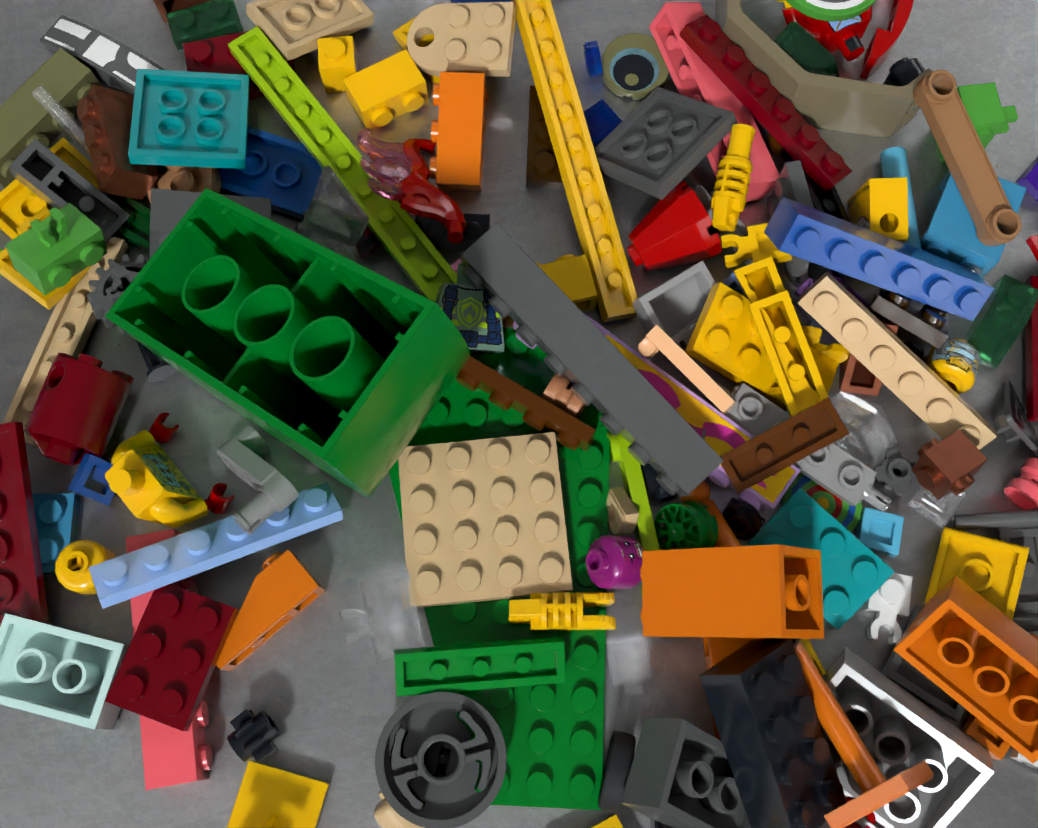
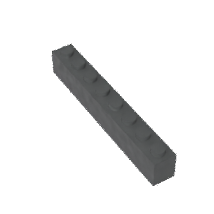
(590, 361)

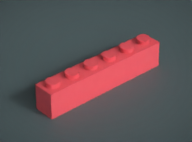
(699, 82)
(168, 753)

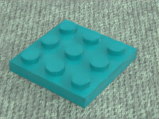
(189, 119)

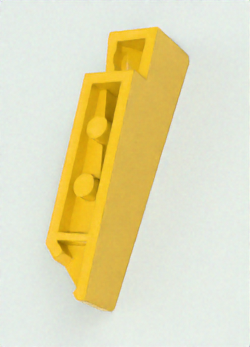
(781, 336)

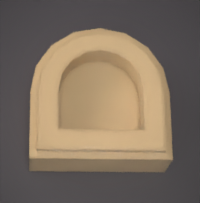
(621, 512)

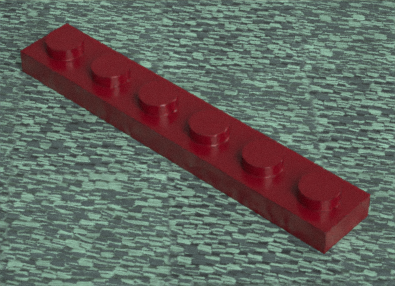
(765, 102)

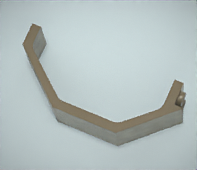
(818, 98)

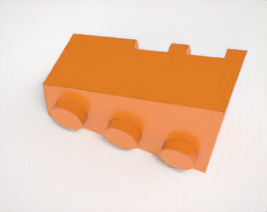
(459, 131)

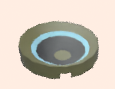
(633, 66)

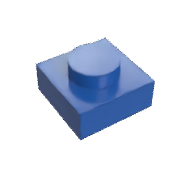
(91, 480)

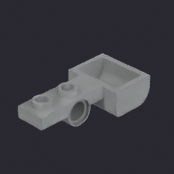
(676, 309)

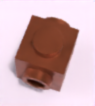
(948, 465)

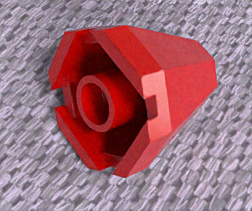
(674, 232)

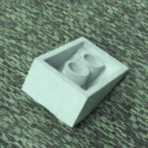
(58, 672)

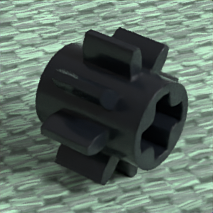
(253, 735)

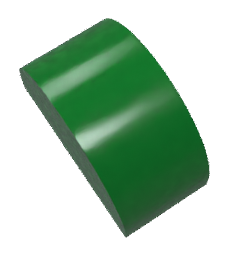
(294, 337)

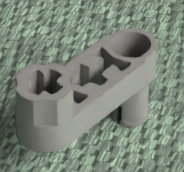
(276, 492)

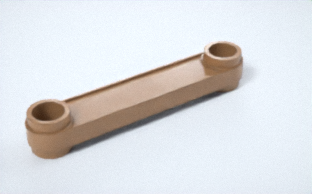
(966, 158)

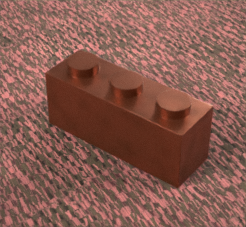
(107, 128)

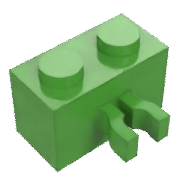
(985, 111)
(57, 248)

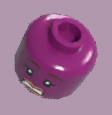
(614, 562)

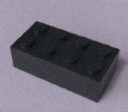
(773, 736)

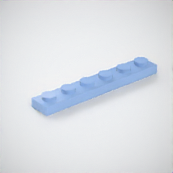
(209, 547)

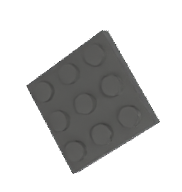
(662, 141)

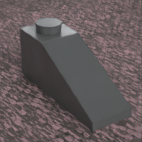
(60, 184)

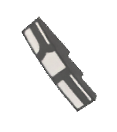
(103, 55)

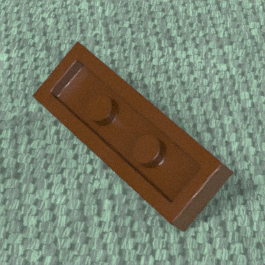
(783, 445)

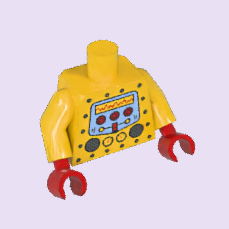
(154, 485)

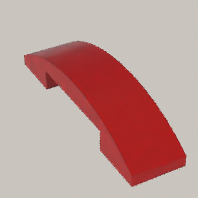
(885, 40)

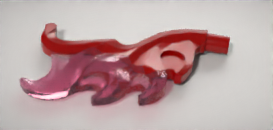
(405, 179)

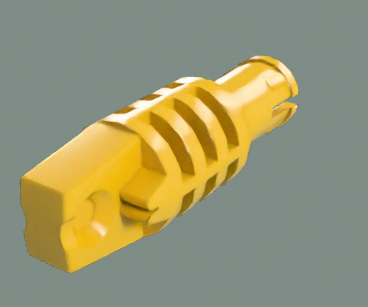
(733, 179)

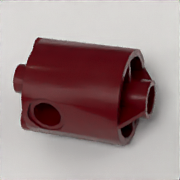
(77, 408)

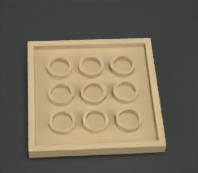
(484, 520)

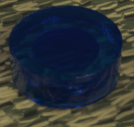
(592, 59)

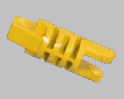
(562, 611)

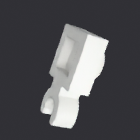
(888, 603)

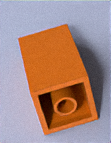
(733, 592)

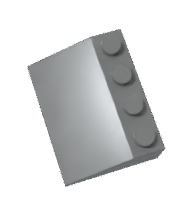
(899, 736)

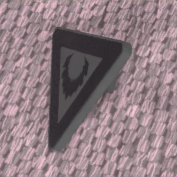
(1014, 422)

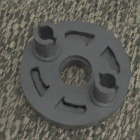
(452, 798)

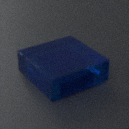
(600, 121)

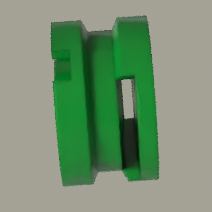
(683, 519)

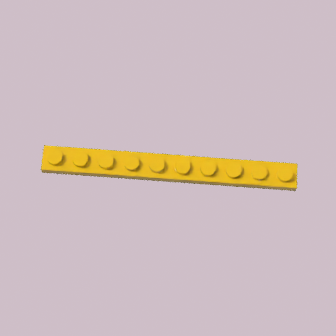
(576, 159)

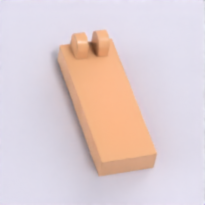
(659, 340)

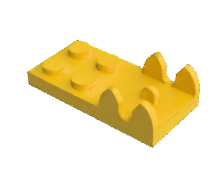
(731, 345)

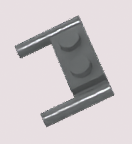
(1018, 528)

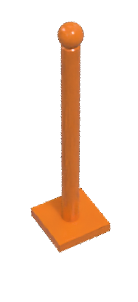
(868, 776)

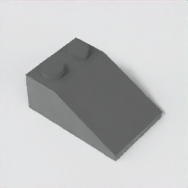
(683, 778)

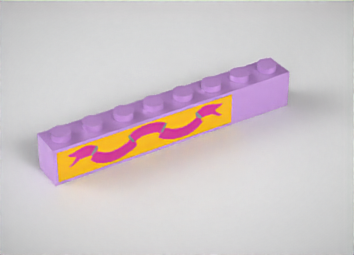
(712, 425)

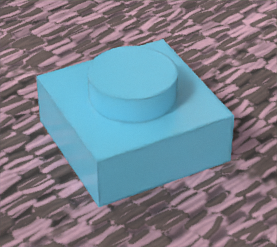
(880, 531)

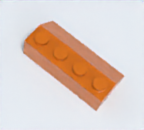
(978, 662)

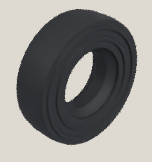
(616, 771)

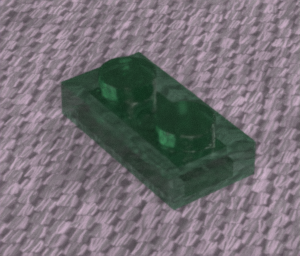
(204, 22)

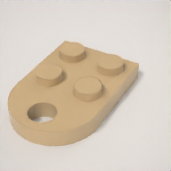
(466, 38)

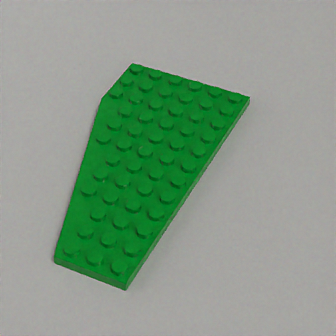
(547, 729)

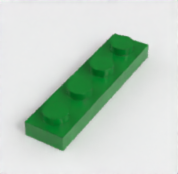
(479, 666)

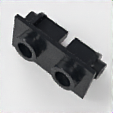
(438, 235)

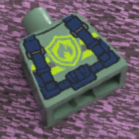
(472, 315)

